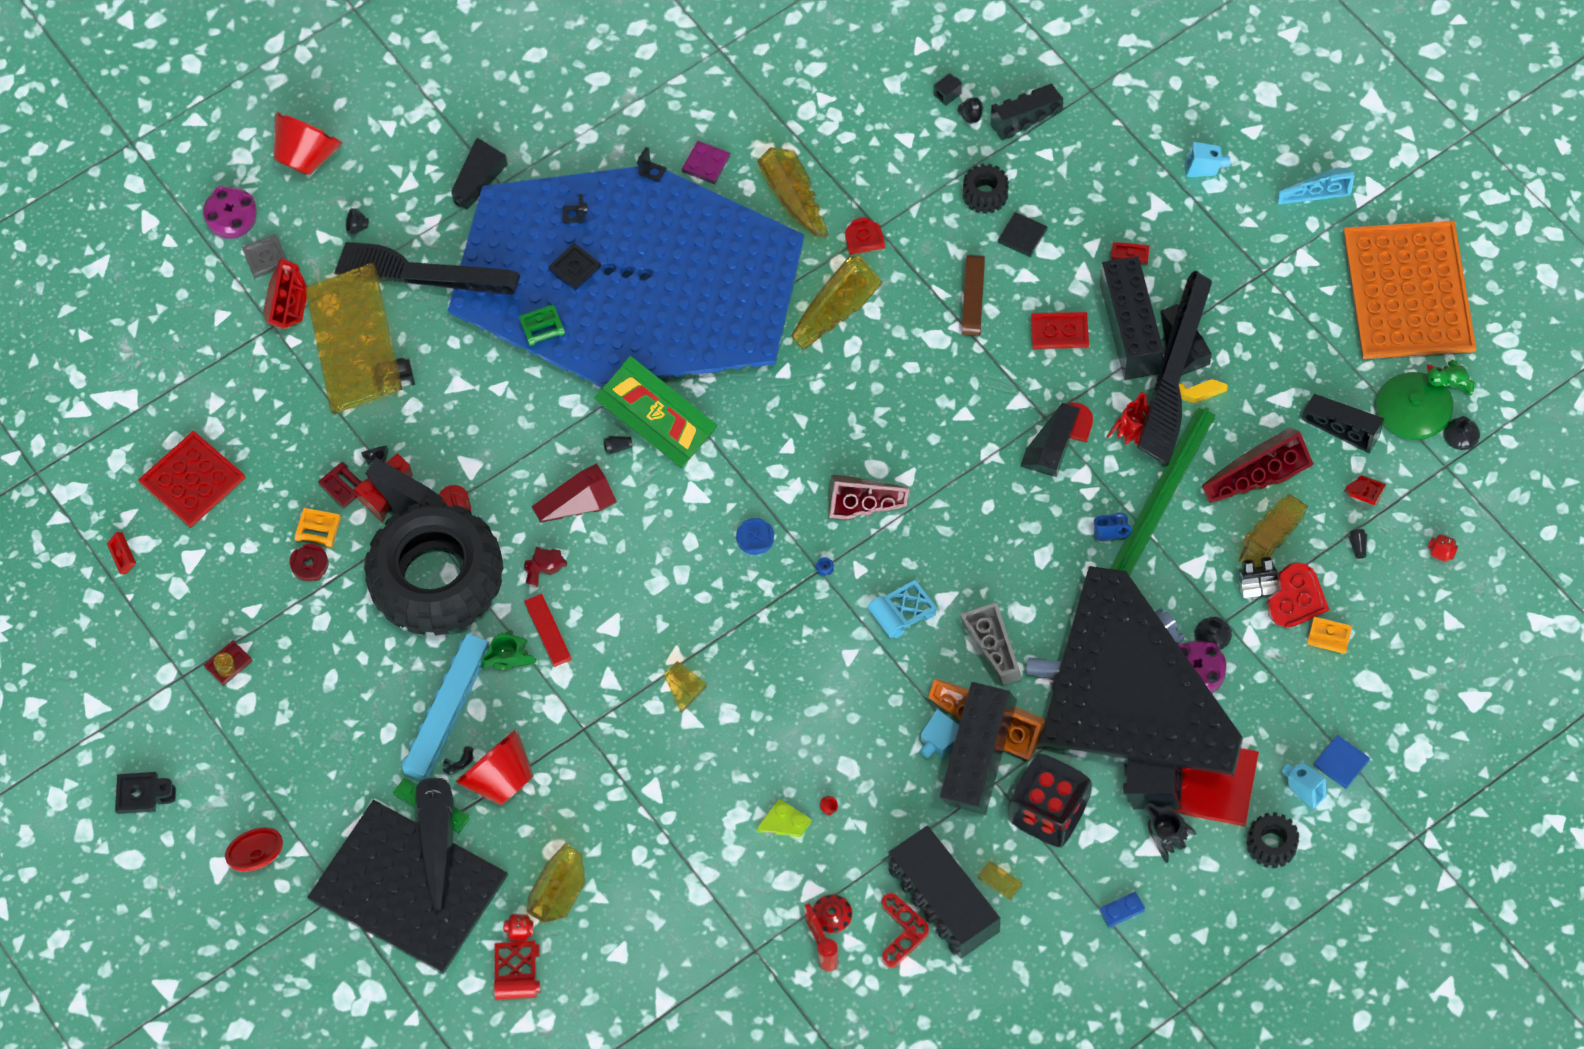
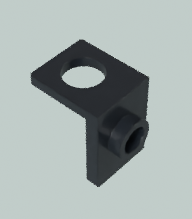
(645, 165)
(581, 210)

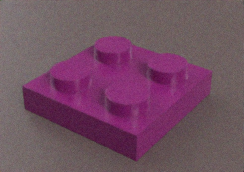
(706, 162)

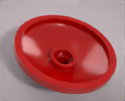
(254, 849)

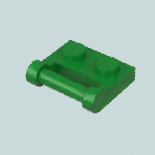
(539, 320)

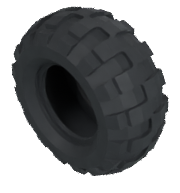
(426, 529)

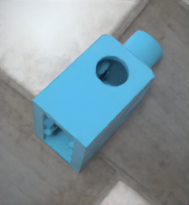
(1205, 160)
(938, 735)
(1306, 784)

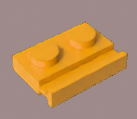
(1329, 635)

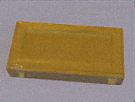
(1000, 880)

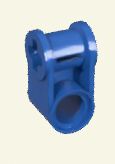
(1110, 527)

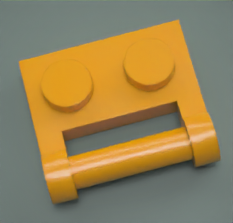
(318, 521)

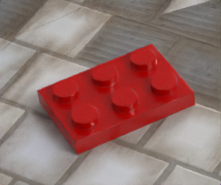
(1060, 330)

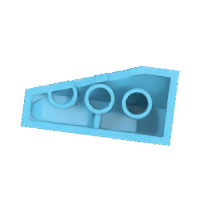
(1329, 184)

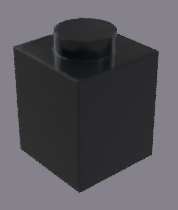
(948, 89)

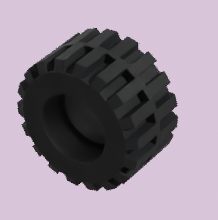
(990, 177)
(1275, 825)

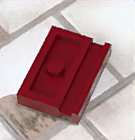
(239, 657)

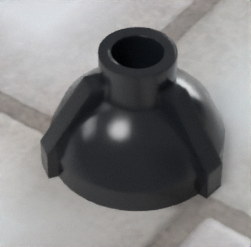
(971, 110)
(356, 221)
(379, 452)

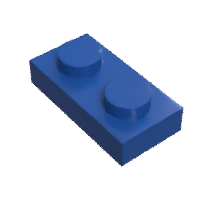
(1122, 909)

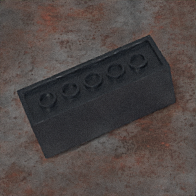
(1131, 317)
(978, 748)
(1153, 784)
(943, 892)

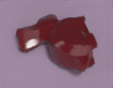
(545, 562)

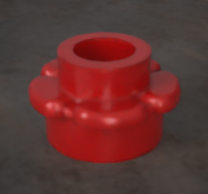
(828, 805)

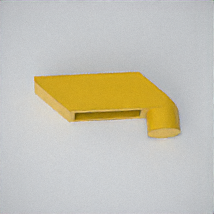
(1202, 391)

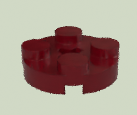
(303, 554)

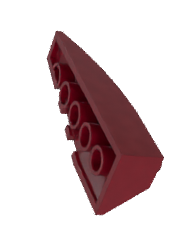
(1261, 466)

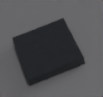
(1022, 234)
(574, 266)

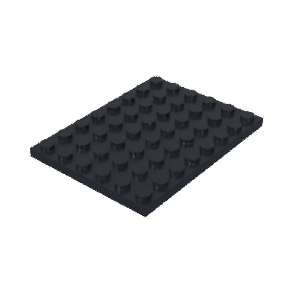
(384, 889)

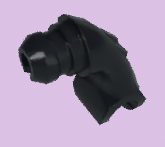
(466, 759)

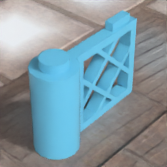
(888, 614)

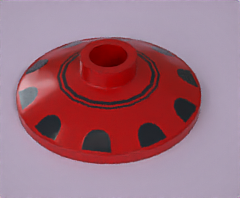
(833, 922)

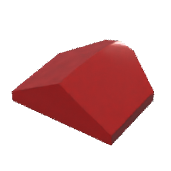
(1366, 490)

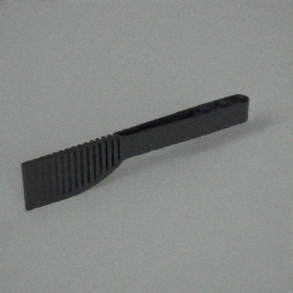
(394, 266)
(1165, 409)

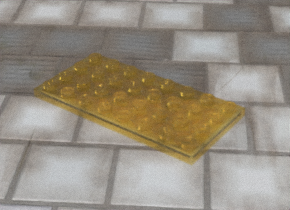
(353, 338)

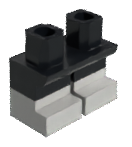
(1258, 579)

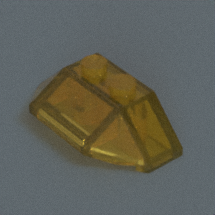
(557, 885)

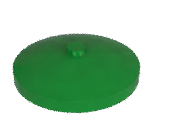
(1414, 406)

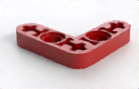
(909, 933)

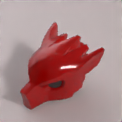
(1131, 420)

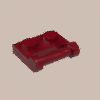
(337, 488)

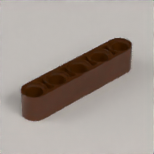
(973, 295)

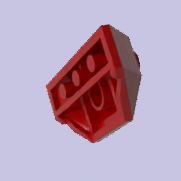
(285, 296)

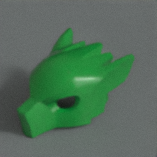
(506, 652)

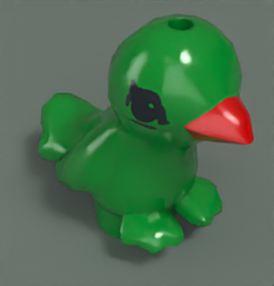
(1453, 376)

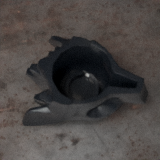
(1167, 829)

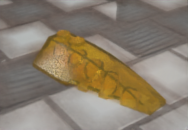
(792, 188)
(839, 297)

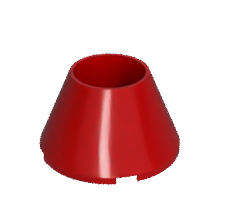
(301, 144)
(500, 771)

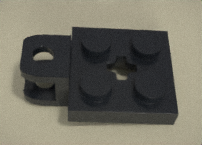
(151, 788)

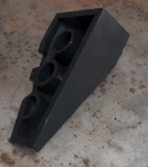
(1199, 354)
(1050, 444)
(398, 487)

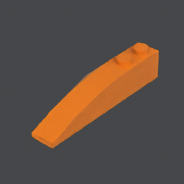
(1024, 728)

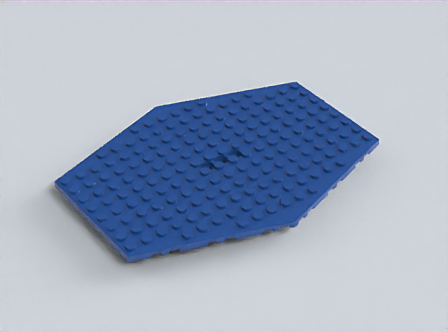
(679, 282)

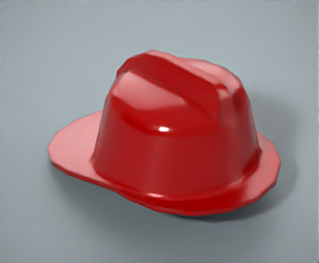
(455, 495)

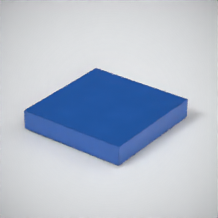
(1341, 761)

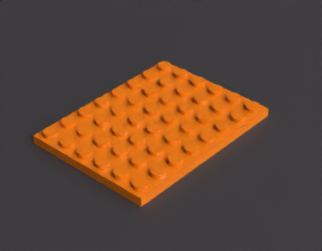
(1409, 290)

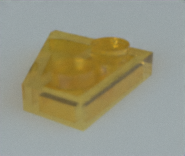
(683, 685)

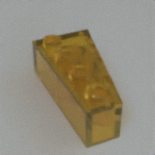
(1273, 529)

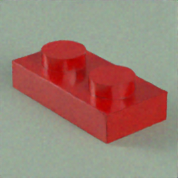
(1126, 250)
(121, 553)

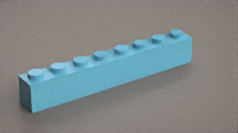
(445, 709)

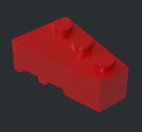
(372, 498)

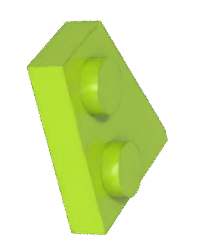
(785, 821)

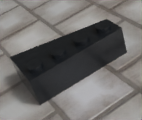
(1025, 111)
(1344, 422)

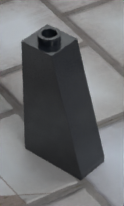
(480, 169)

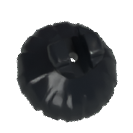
(1462, 433)
(1214, 631)

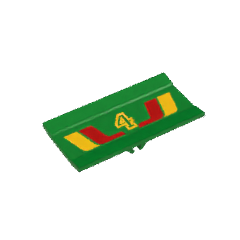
(656, 412)

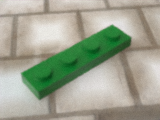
(407, 793)

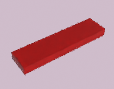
(548, 630)

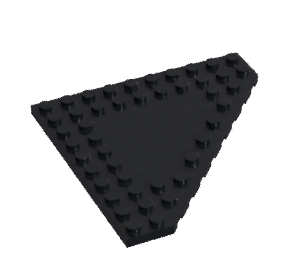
(1132, 687)

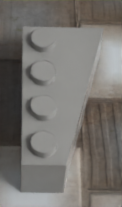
(991, 637)

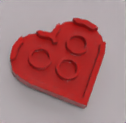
(1298, 596)

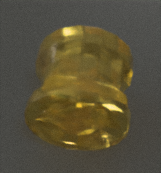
(224, 669)

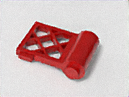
(827, 948)
(516, 985)

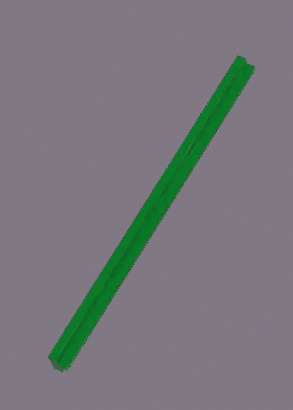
(1164, 491)

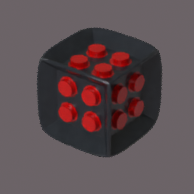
(1050, 800)

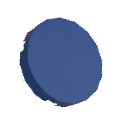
(755, 536)

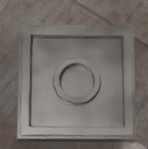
(263, 255)

